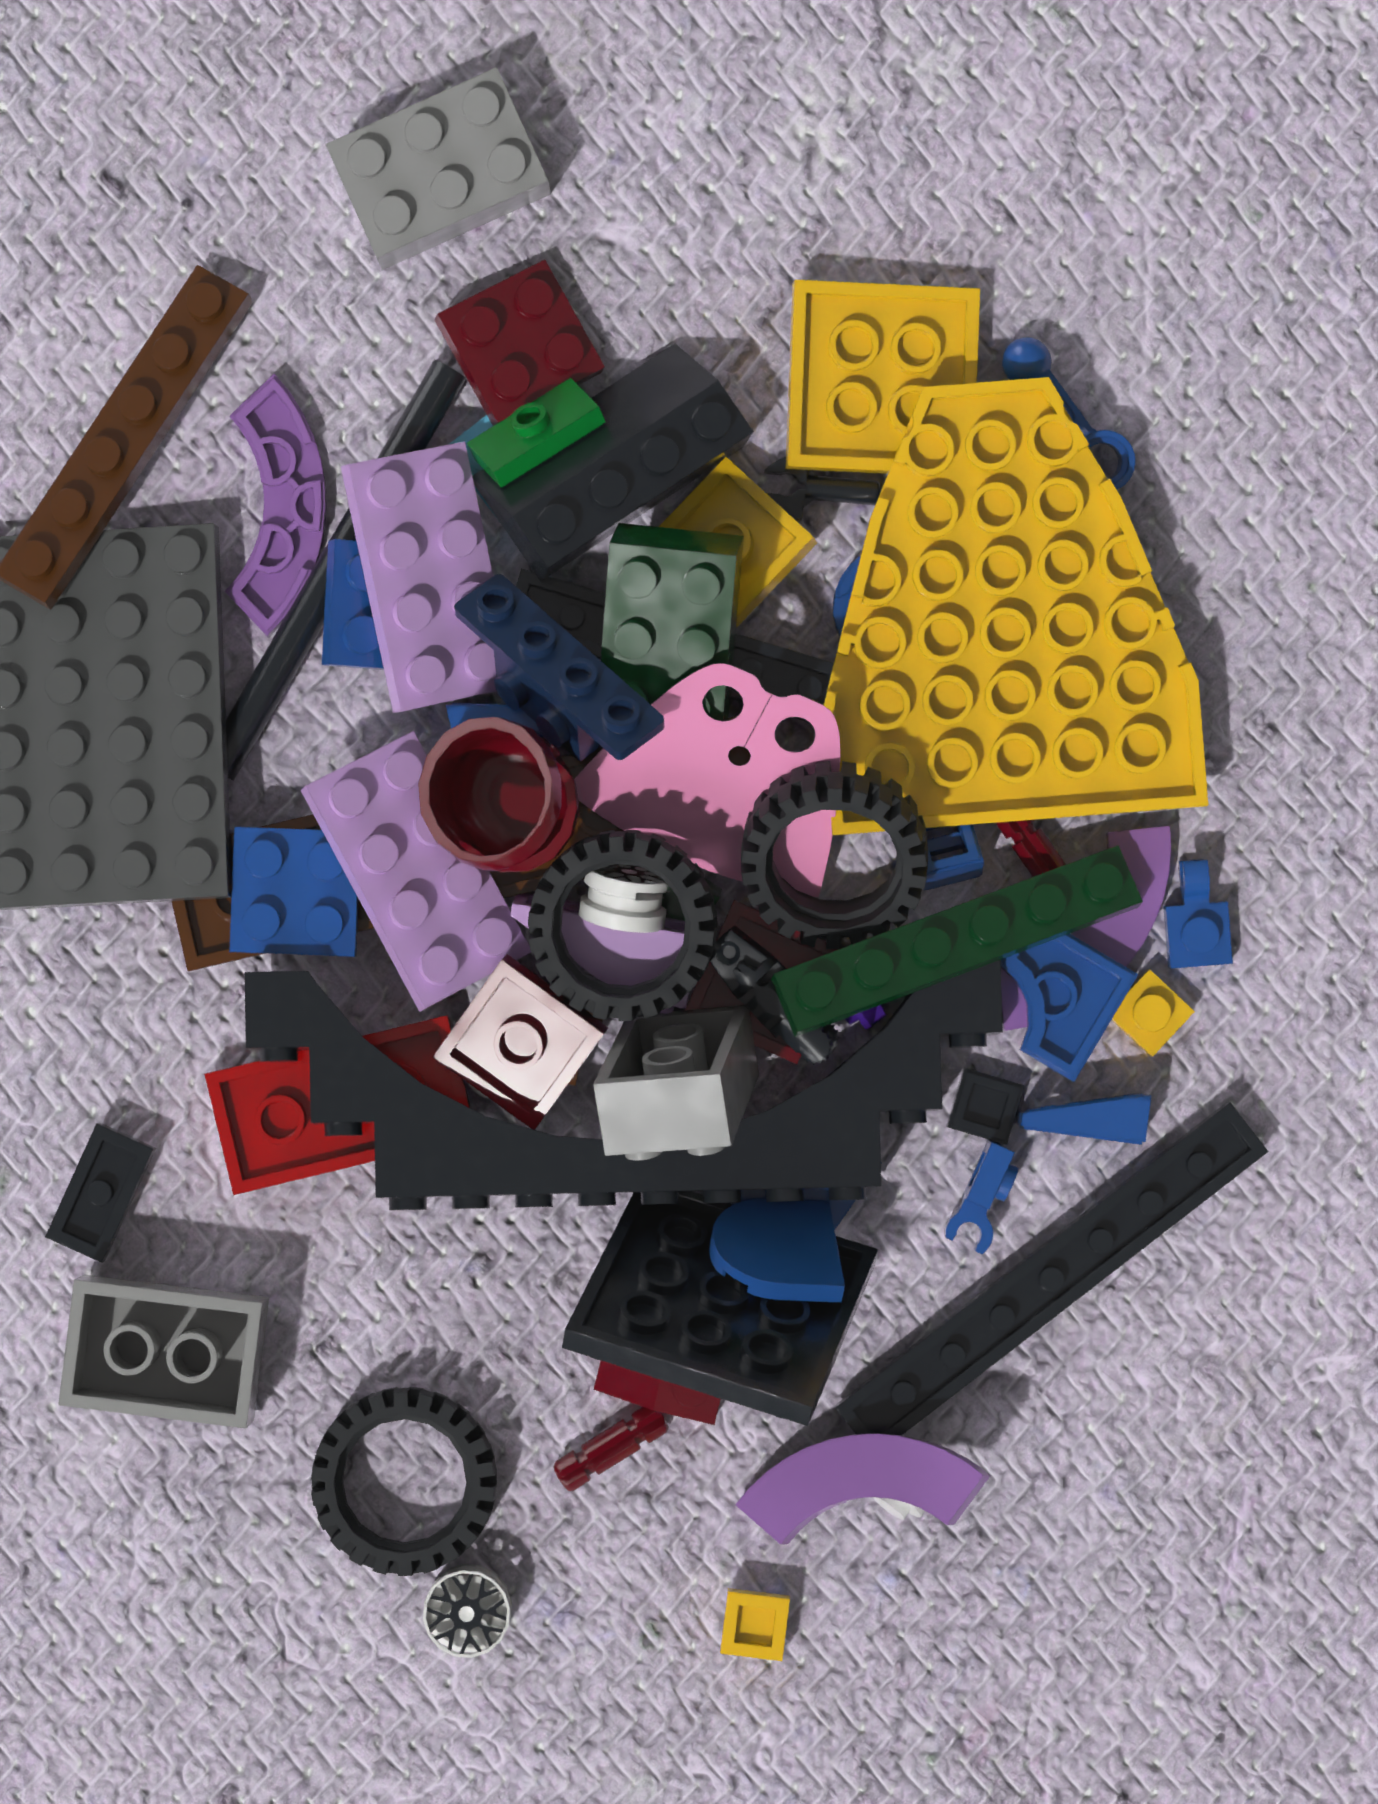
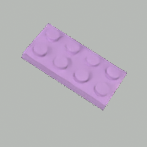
(419, 557)
(429, 909)

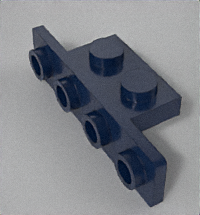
(555, 676)

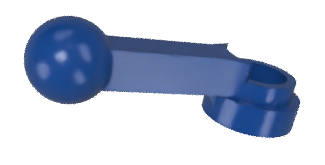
(1031, 359)

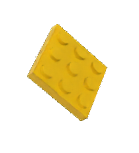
(862, 365)

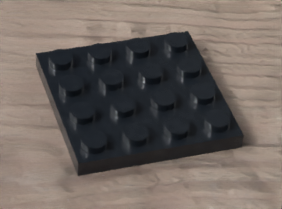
(677, 1319)

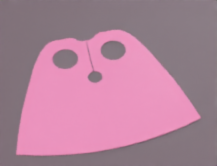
(700, 800)

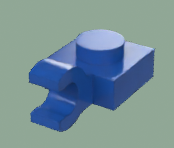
(1197, 929)
(990, 1180)

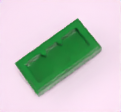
(536, 432)

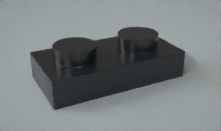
(100, 1192)

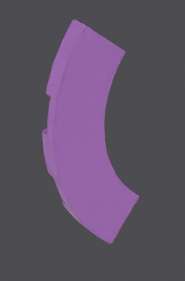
(293, 505)
(1120, 937)
(861, 1468)

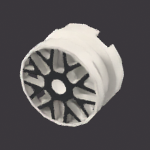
(624, 899)
(467, 1610)

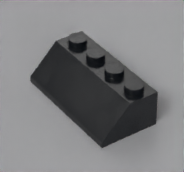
(659, 435)

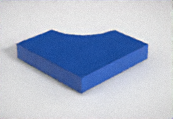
(1068, 1000)

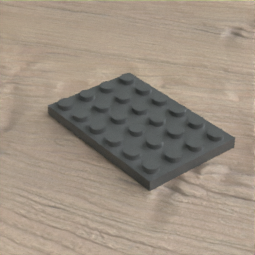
(117, 728)

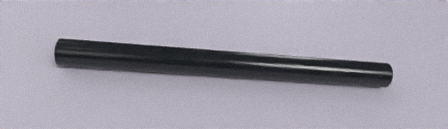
(307, 612)

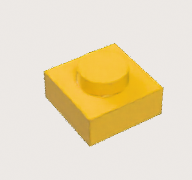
(1151, 1013)
(755, 1624)

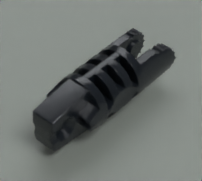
(748, 974)

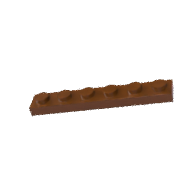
(124, 437)

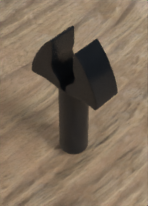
(821, 489)

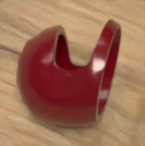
(498, 796)

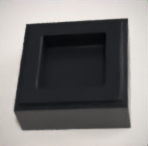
(985, 1106)

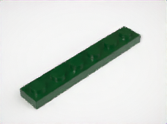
(956, 941)

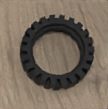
(843, 792)
(569, 978)
(387, 1554)

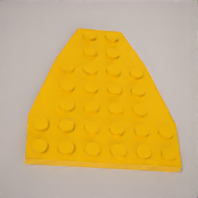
(1010, 628)

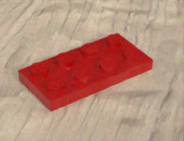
(267, 1119)

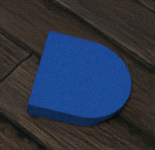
(780, 1249)

